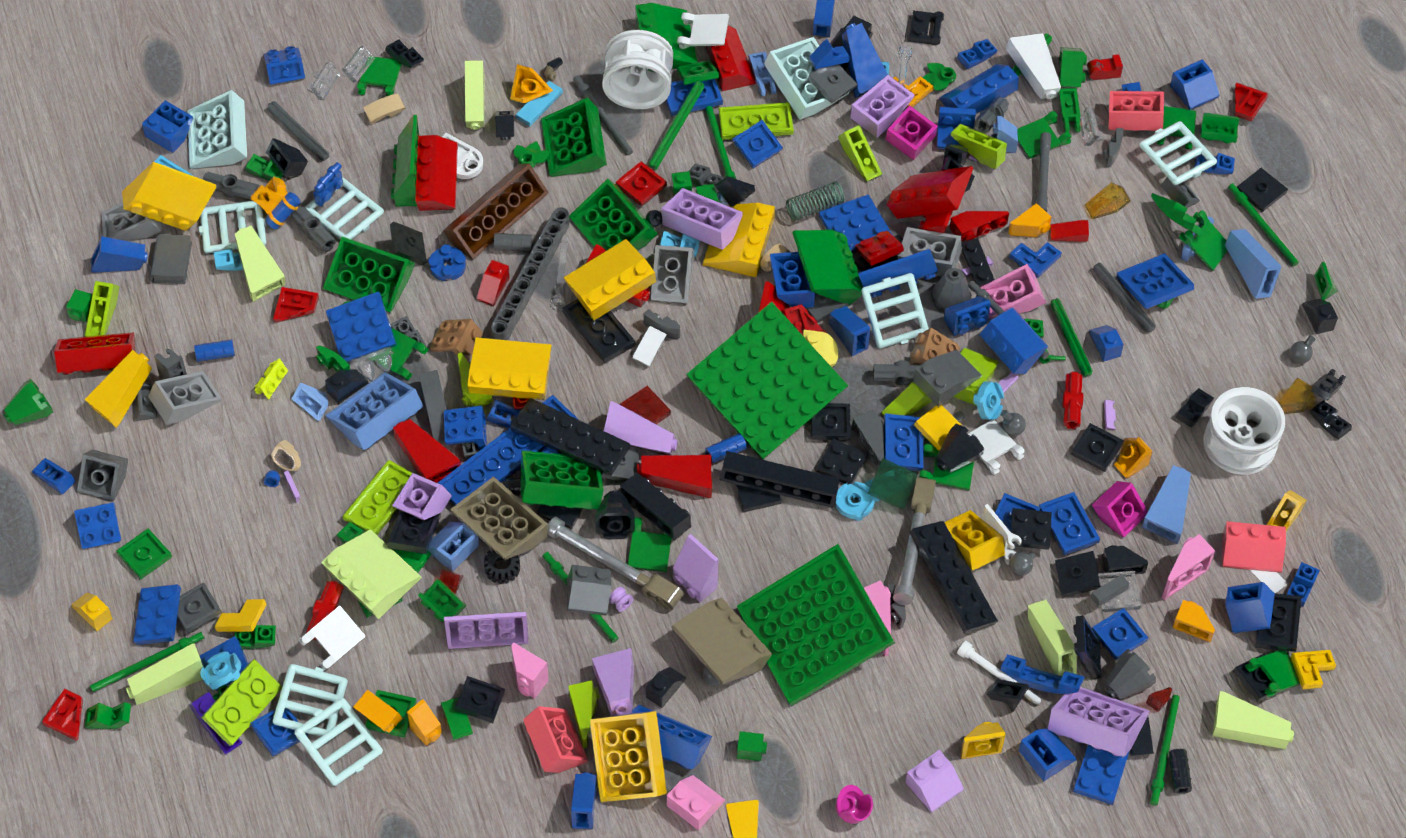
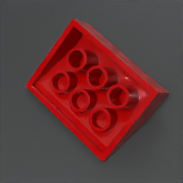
(930, 193)

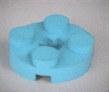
(989, 400)
(854, 510)
(229, 665)

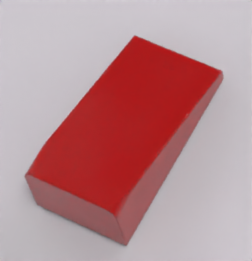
(1070, 231)

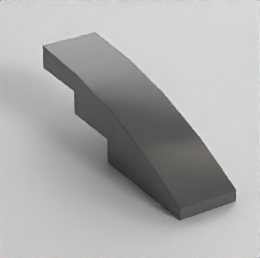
(434, 403)

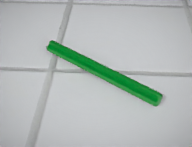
(676, 125)

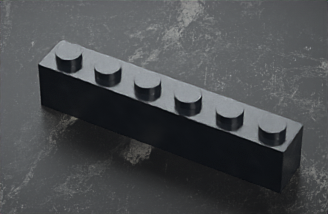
(779, 479)

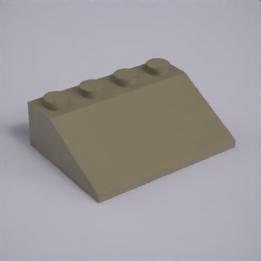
(501, 519)
(722, 641)

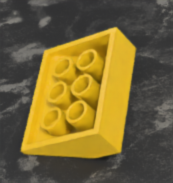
(168, 196)
(749, 243)
(610, 279)
(509, 368)
(628, 756)

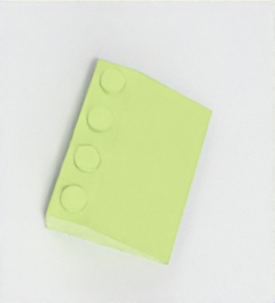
(371, 572)

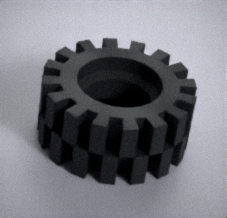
(497, 574)

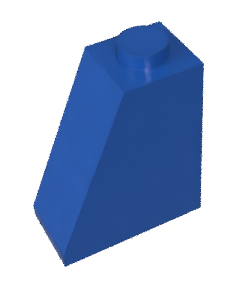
(117, 255)
(850, 330)
(583, 801)

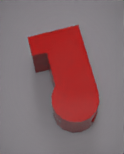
(1105, 68)

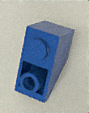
(823, 18)

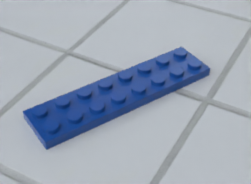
(496, 460)

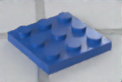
(855, 219)
(1155, 281)
(361, 327)

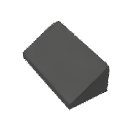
(1180, 193)
(142, 406)

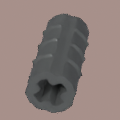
(512, 242)

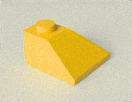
(983, 740)

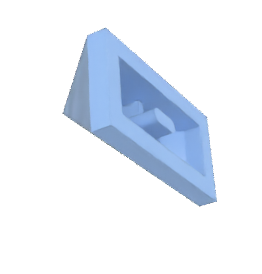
(311, 400)

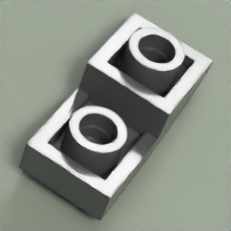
(1113, 148)
(702, 175)
(666, 325)
(405, 326)
(897, 611)

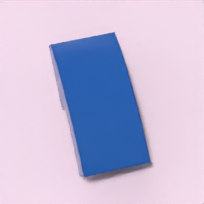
(977, 54)
(1224, 164)
(1303, 581)

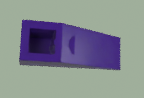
(199, 707)

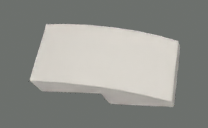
(649, 346)

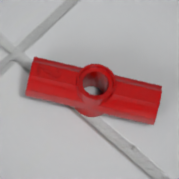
(1072, 400)
(326, 604)

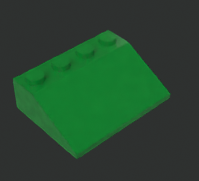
(668, 24)
(574, 139)
(406, 165)
(611, 218)
(829, 264)
(367, 270)
(559, 481)

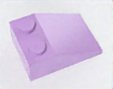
(881, 106)
(696, 569)

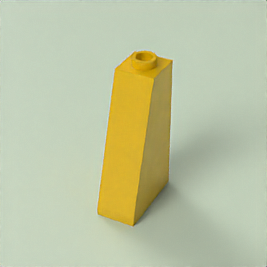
(120, 388)

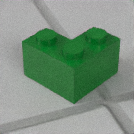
(1071, 66)

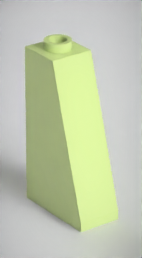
(474, 94)
(258, 265)
(1052, 638)
(166, 676)
(1249, 723)

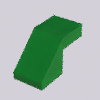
(105, 717)

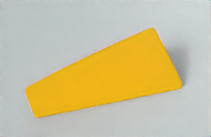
(743, 818)

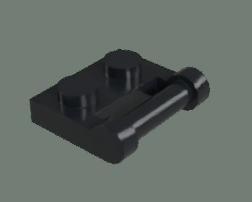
(920, 26)

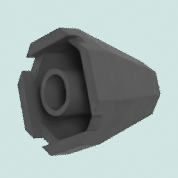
(951, 289)
(1129, 676)

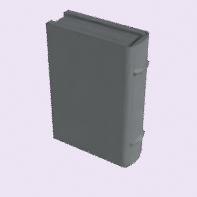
(171, 259)

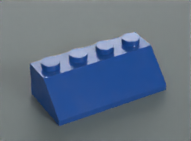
(982, 89)
(919, 264)
(679, 741)

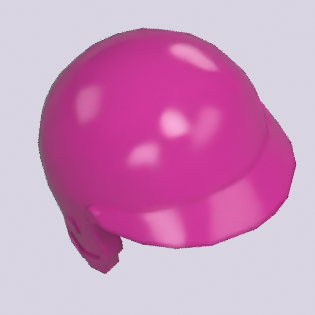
(853, 805)

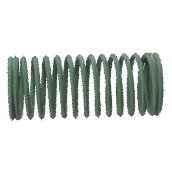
(834, 193)

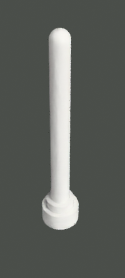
(967, 650)

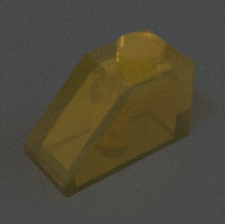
(1107, 201)
(1297, 397)

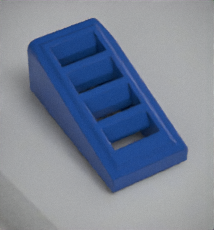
(503, 408)
(59, 480)

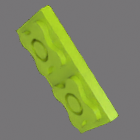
(740, 118)
(374, 504)
(241, 702)

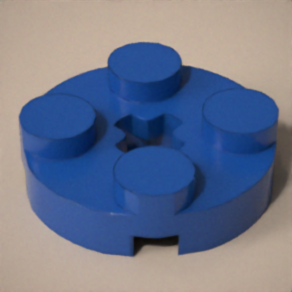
(445, 254)

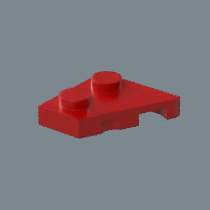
(1248, 101)
(294, 304)
(801, 319)
(65, 714)

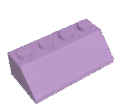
(701, 218)

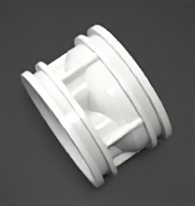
(627, 65)
(1235, 447)

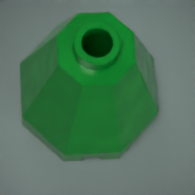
(27, 405)

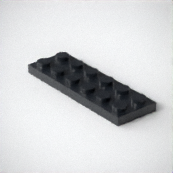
(570, 436)
(953, 576)

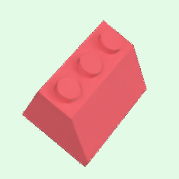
(1136, 110)
(1253, 546)
(554, 739)

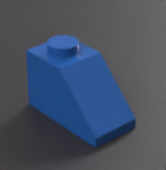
(1107, 342)

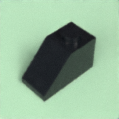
(504, 124)
(956, 151)
(286, 158)
(1321, 315)
(345, 384)
(1123, 559)
(664, 686)

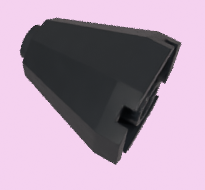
(958, 449)
(614, 516)

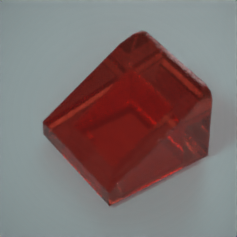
(451, 580)
(1159, 699)

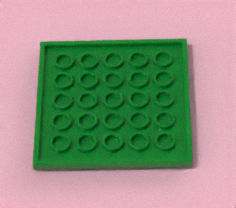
(767, 380)
(816, 624)

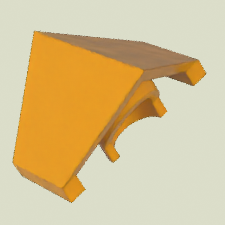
(528, 85)
(1133, 456)

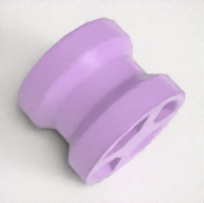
(620, 599)

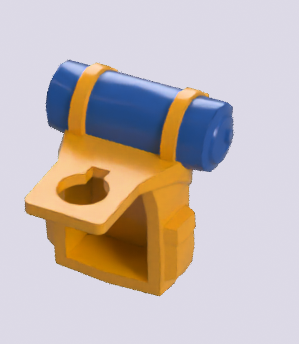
(276, 201)

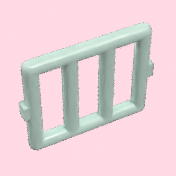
(1188, 137)
(221, 210)
(334, 228)
(871, 308)
(289, 686)
(352, 719)

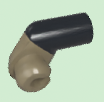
(549, 71)

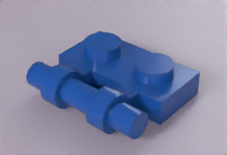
(328, 184)

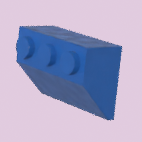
(791, 279)
(1013, 341)

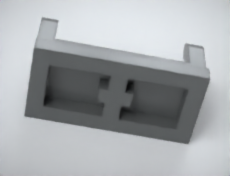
(171, 366)

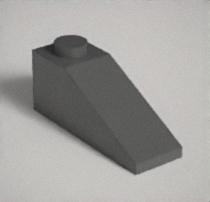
(870, 433)

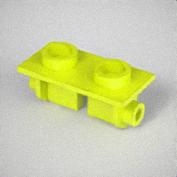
(273, 377)

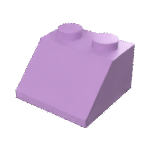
(422, 497)
(934, 781)

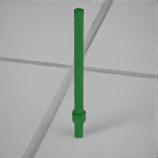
(719, 142)
(1242, 200)
(557, 568)
(182, 643)
(1158, 783)

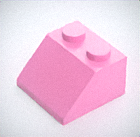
(529, 670)
(694, 801)

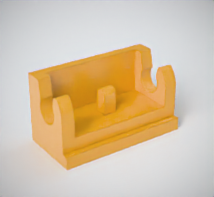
(378, 711)

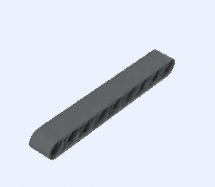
(530, 274)

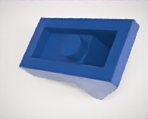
(827, 56)

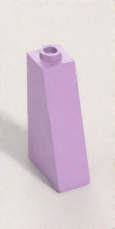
(638, 430)
(616, 679)

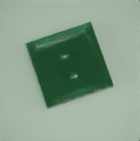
(892, 484)

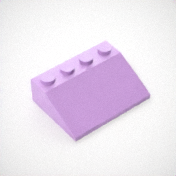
(486, 630)
(1097, 721)

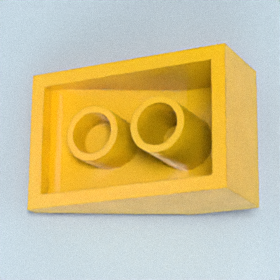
(976, 539)

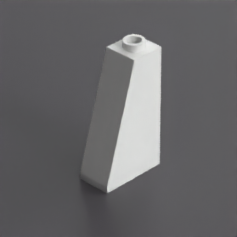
(1035, 63)

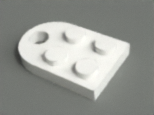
(466, 156)

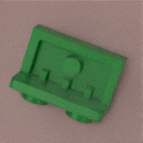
(1219, 128)
(442, 601)

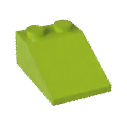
(985, 366)

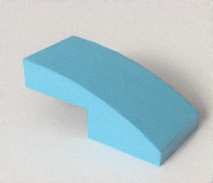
(669, 239)
(227, 260)

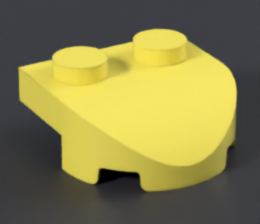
(824, 345)

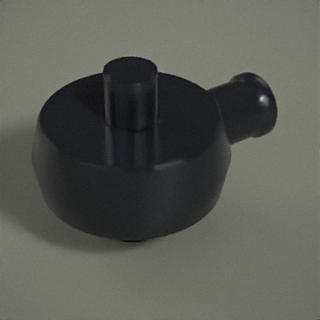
(654, 217)

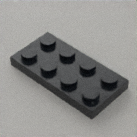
(604, 334)

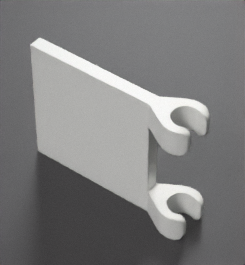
(706, 30)
(995, 443)
(993, 520)
(335, 634)

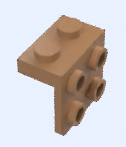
(457, 337)
(930, 345)

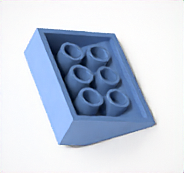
(375, 410)

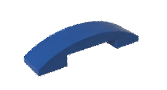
(1041, 680)

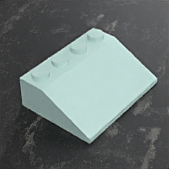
(790, 71)
(218, 132)

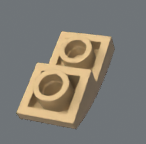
(384, 107)

